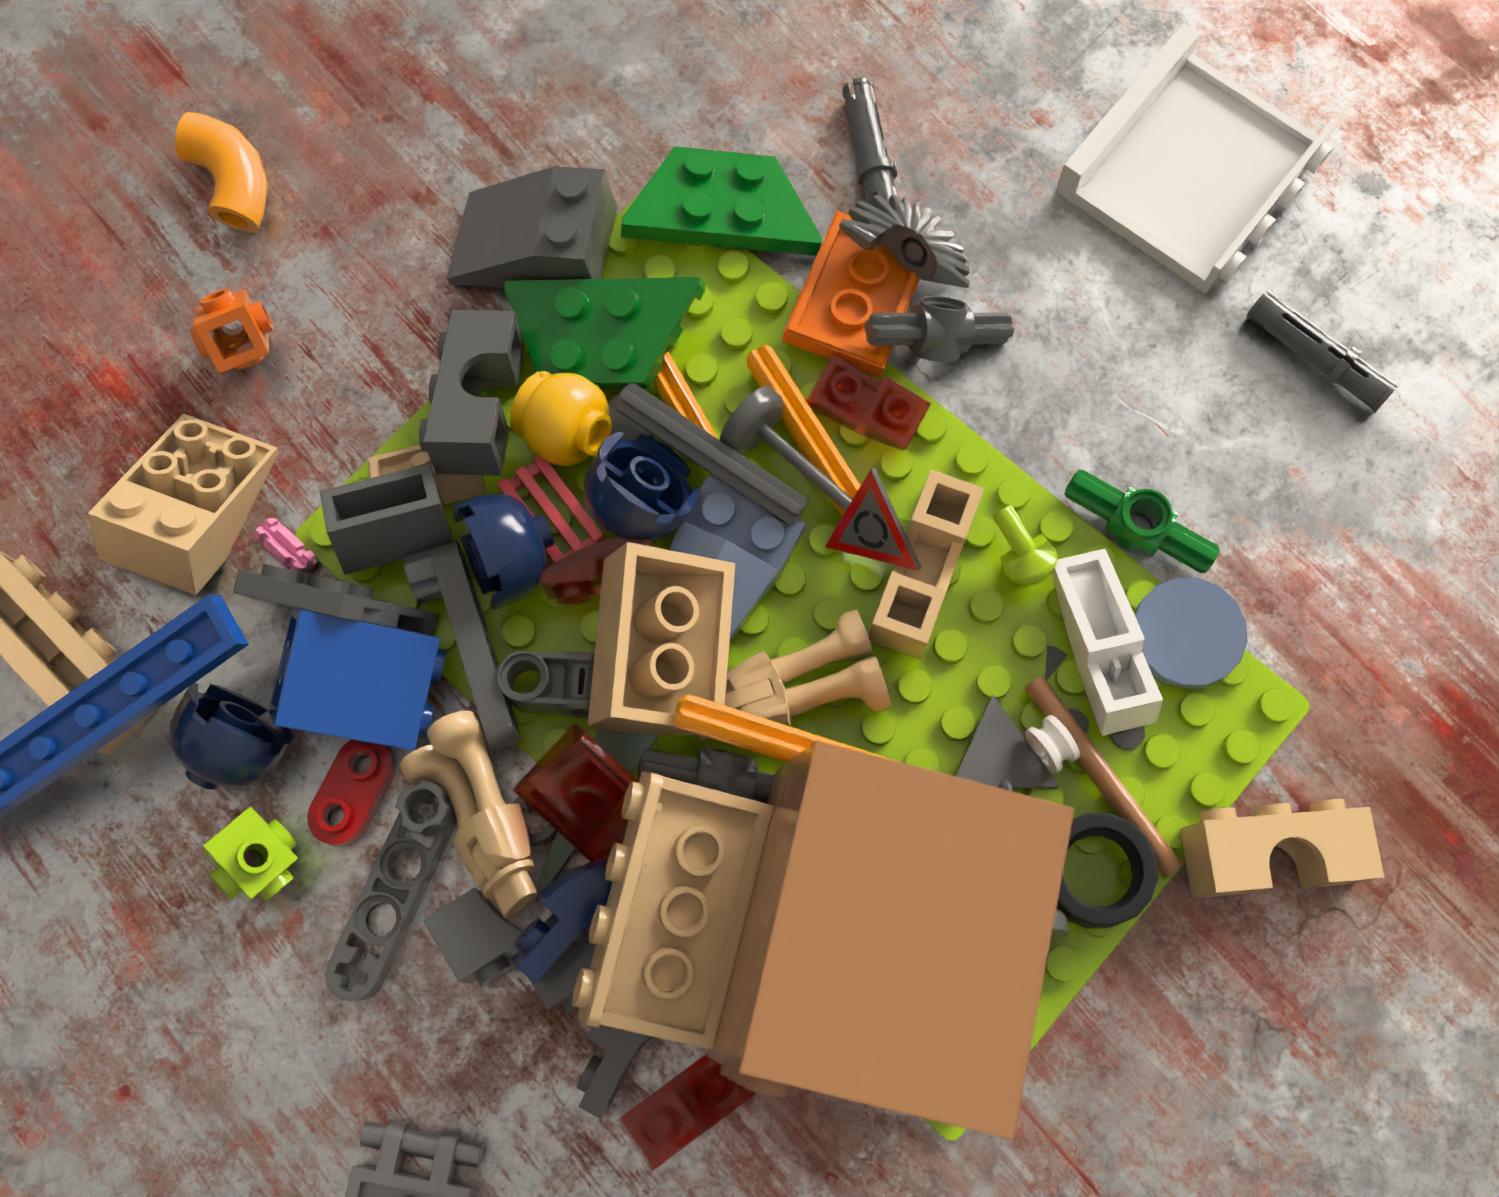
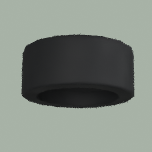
(1143, 872)

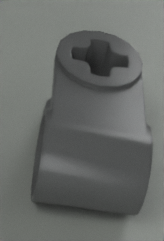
(560, 682)

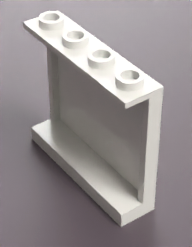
(1191, 165)

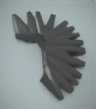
(910, 237)

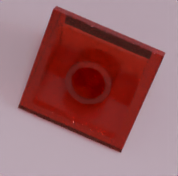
(579, 793)

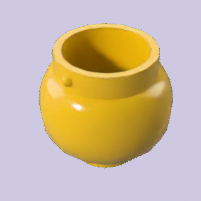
(561, 417)

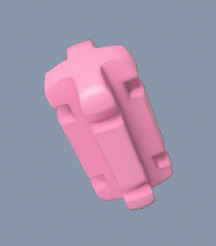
(284, 546)

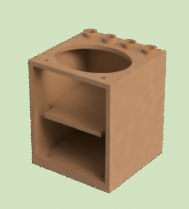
(895, 940)

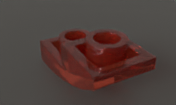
(869, 407)
(580, 573)
(682, 1111)

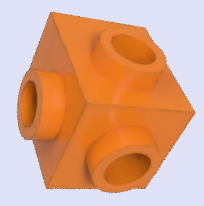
(227, 346)

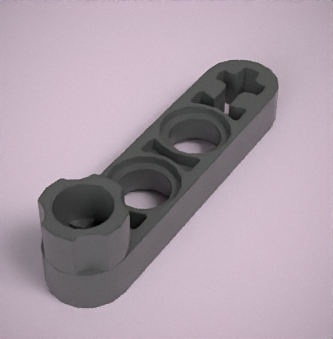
(446, 574)
(384, 887)

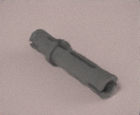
(875, 168)
(1322, 351)

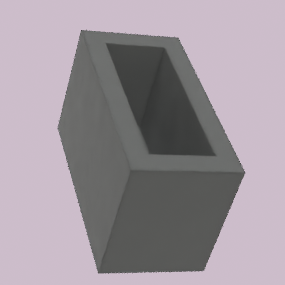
(385, 518)

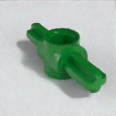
(1166, 533)

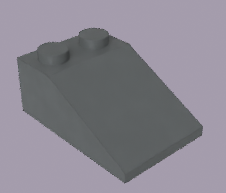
(536, 229)

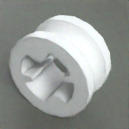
(1052, 744)

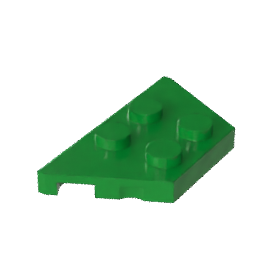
(722, 203)
(603, 327)

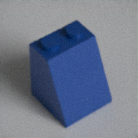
(355, 679)

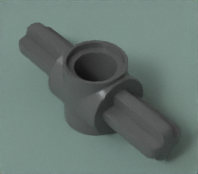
(938, 328)
(712, 770)

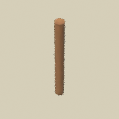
(1103, 775)

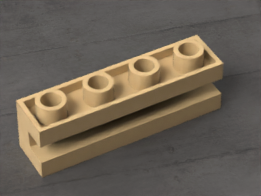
(46, 641)

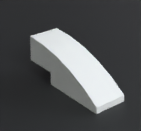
(1106, 643)

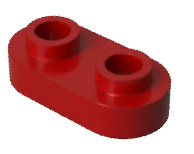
(356, 793)

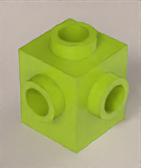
(254, 835)

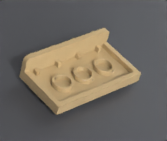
(673, 911)

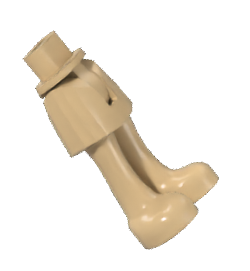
(759, 682)
(489, 833)

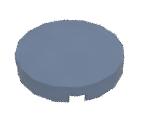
(1191, 632)

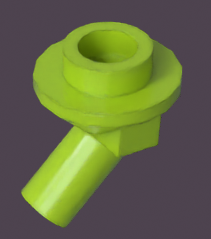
(1030, 558)

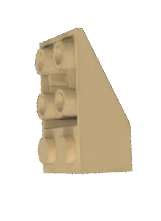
(182, 504)

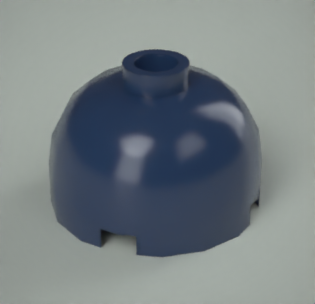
(638, 488)
(504, 546)
(224, 739)

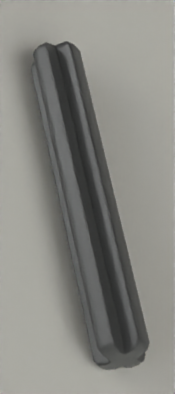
(711, 454)

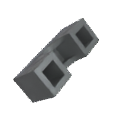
(465, 430)

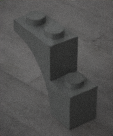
(480, 942)

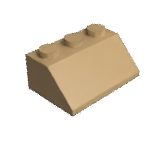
(659, 637)

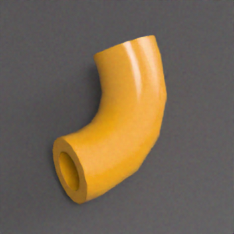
(235, 167)

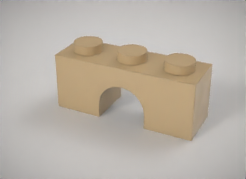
(937, 537)
(1326, 844)

